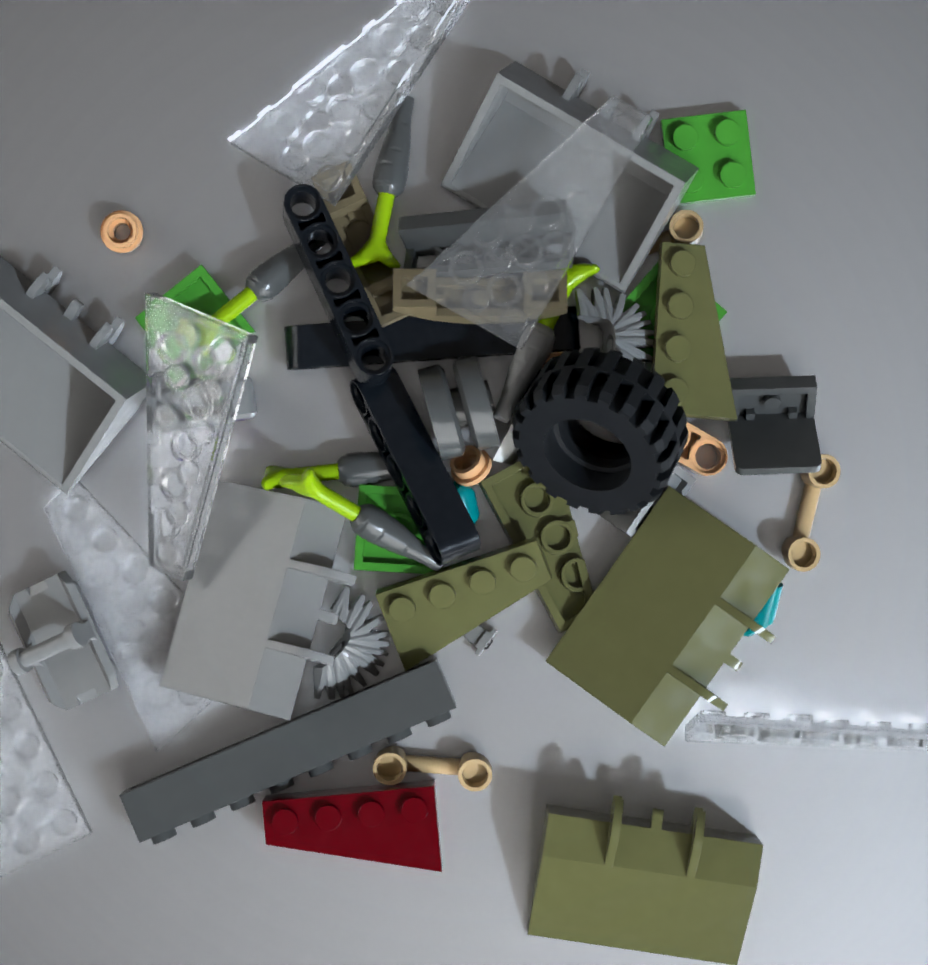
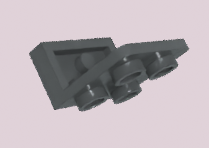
(774, 425)

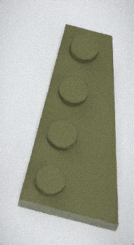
(688, 334)
(529, 511)
(448, 603)

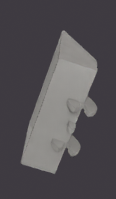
(529, 119)
(59, 379)
(256, 600)

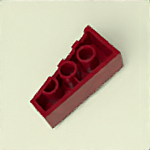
(361, 822)

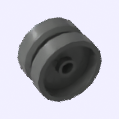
(459, 407)

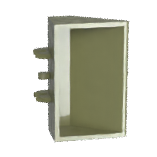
(668, 616)
(644, 883)

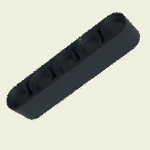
(334, 265)
(416, 469)

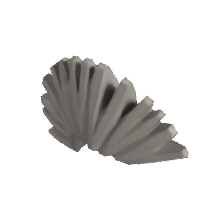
(620, 329)
(353, 648)

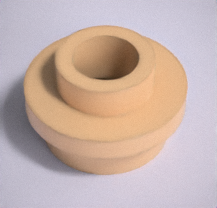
(116, 219)
(470, 467)

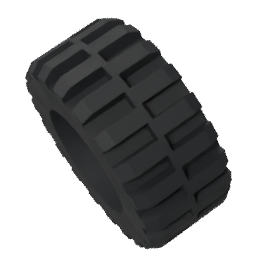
(617, 397)

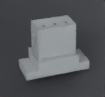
(480, 638)

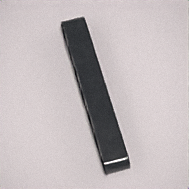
(414, 341)

